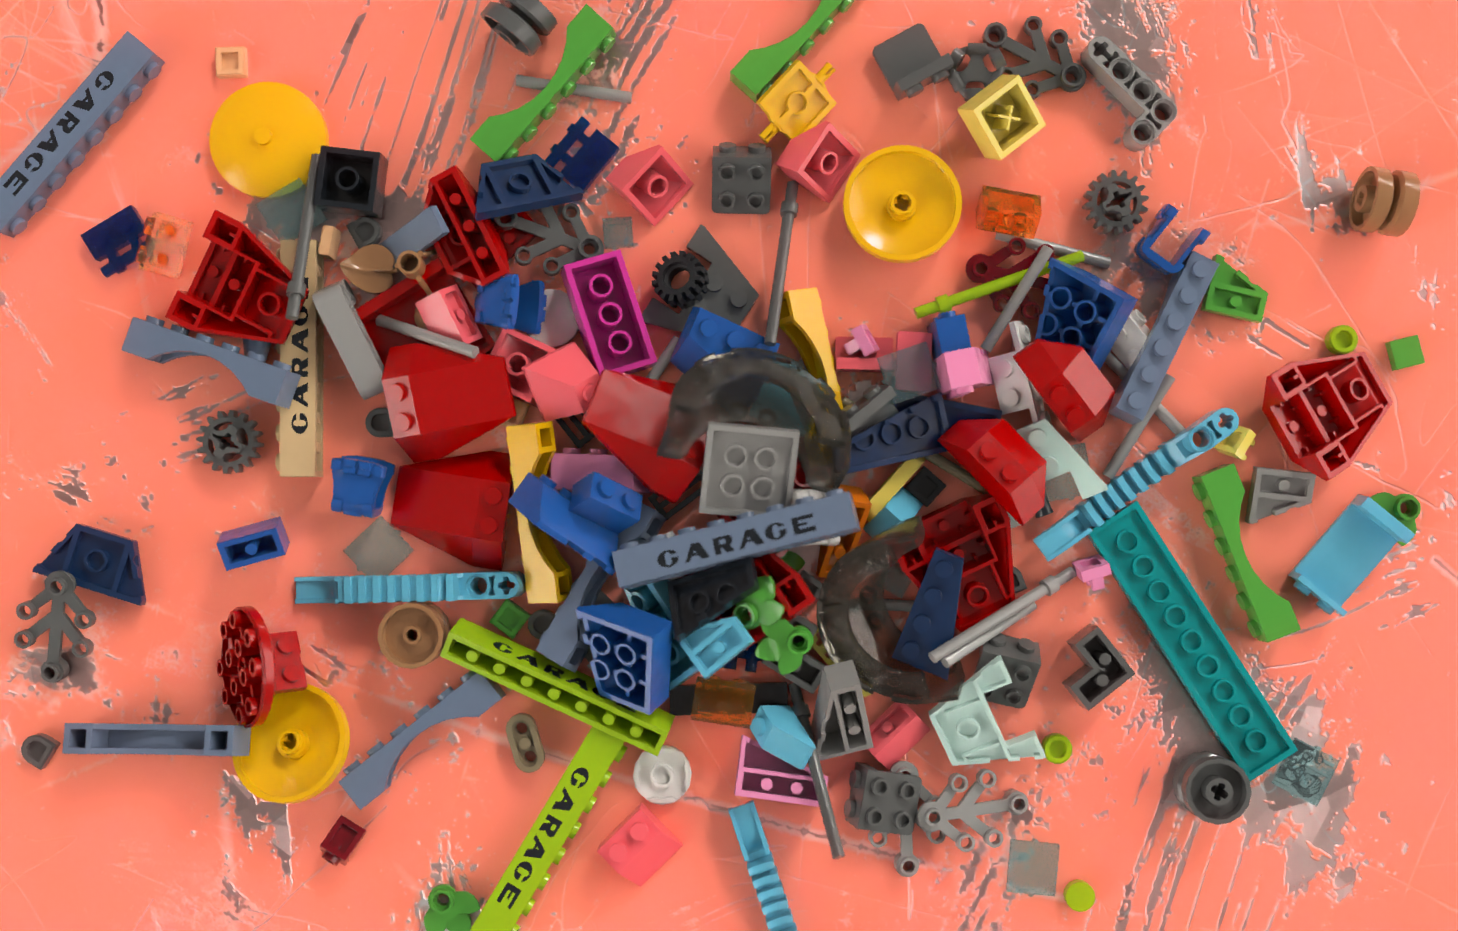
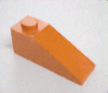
(831, 554)

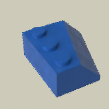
(1083, 310)
(710, 334)
(550, 512)
(628, 654)

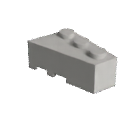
(840, 713)

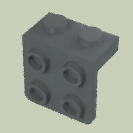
(911, 62)
(741, 178)
(871, 408)
(1022, 662)
(882, 800)

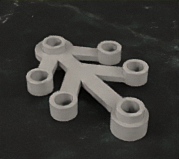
(968, 810)
(906, 841)

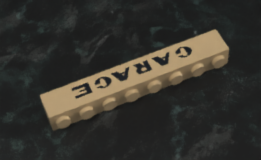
(302, 424)

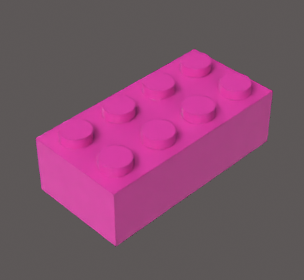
(608, 314)

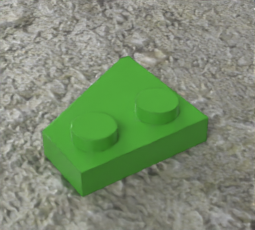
(1233, 294)

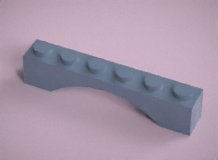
(1151, 364)
(261, 380)
(564, 637)
(156, 739)
(375, 775)

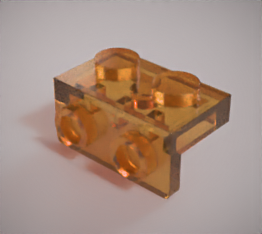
(723, 701)

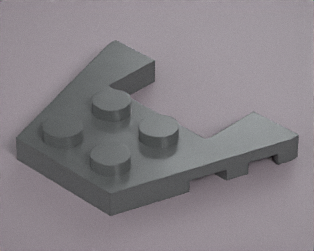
(727, 293)

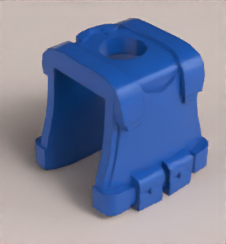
(1143, 250)
(511, 305)
(360, 485)

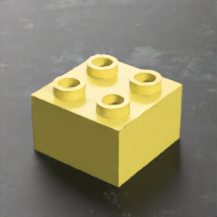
(1001, 116)

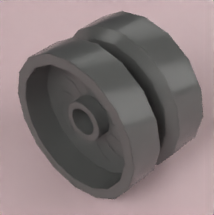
(520, 22)
(1212, 787)

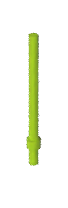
(945, 303)

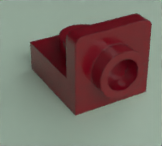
(341, 841)

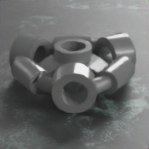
(976, 70)

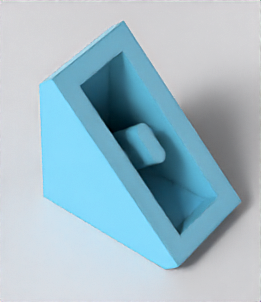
(899, 508)

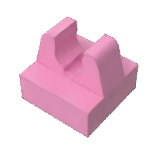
(863, 341)
(1092, 571)

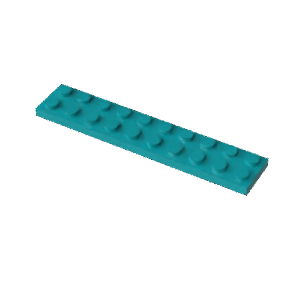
(1191, 641)

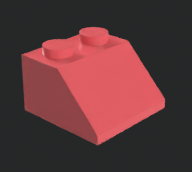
(518, 352)
(639, 845)

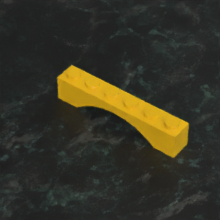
(804, 324)
(545, 571)

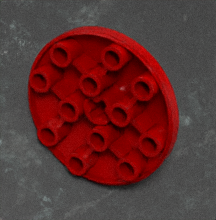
(256, 665)

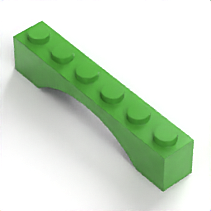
(585, 40)
(765, 65)
(1222, 498)

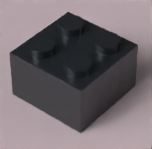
(351, 181)

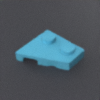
(716, 644)

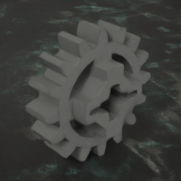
(1121, 212)
(223, 451)

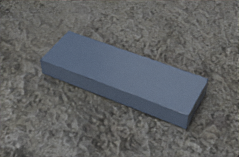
(418, 233)

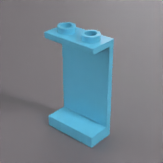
(1348, 553)

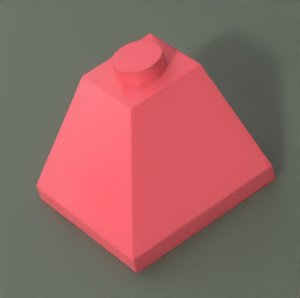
(819, 160)
(650, 182)
(561, 382)

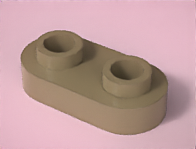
(524, 742)

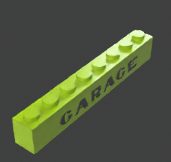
(552, 685)
(550, 831)

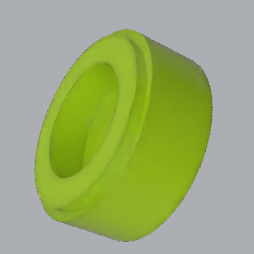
(1341, 340)
(1057, 748)
(1079, 895)

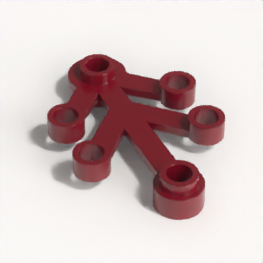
(993, 271)

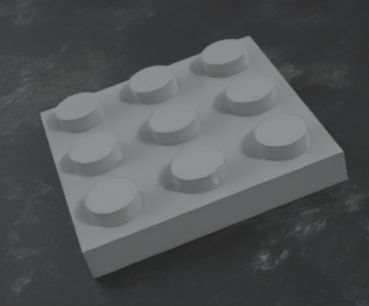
(747, 468)

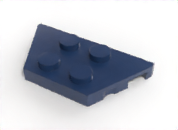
(521, 186)
(99, 563)

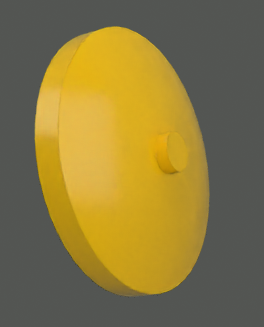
(266, 137)
(902, 203)
(296, 747)

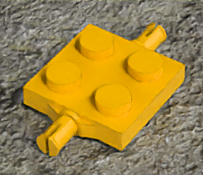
(796, 101)

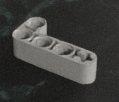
(1124, 91)
(337, 311)

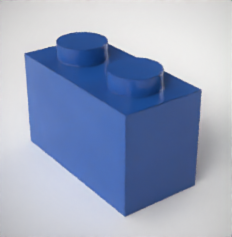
(948, 333)
(606, 502)
(253, 543)

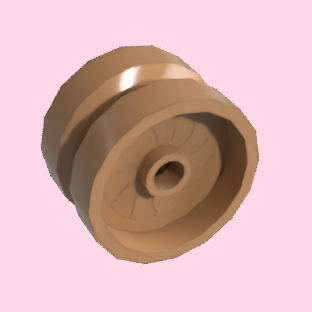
(1384, 201)
(397, 630)

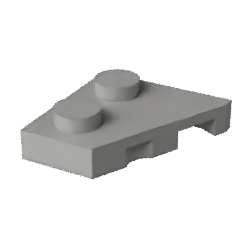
(1277, 491)

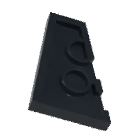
(708, 594)

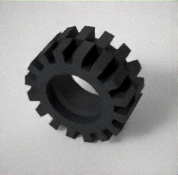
(672, 267)

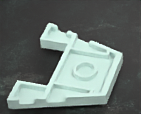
(1060, 459)
(970, 728)

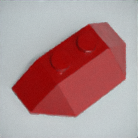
(471, 247)
(1068, 384)
(1000, 463)

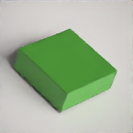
(1405, 352)
(510, 618)

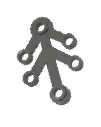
(1039, 59)
(554, 238)
(58, 623)

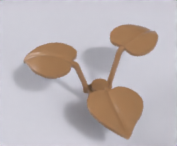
(373, 268)

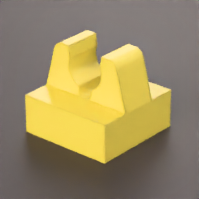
(1237, 443)

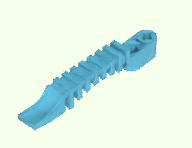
(1135, 480)
(408, 587)
(762, 867)

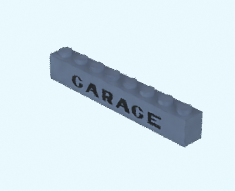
(74, 131)
(730, 541)

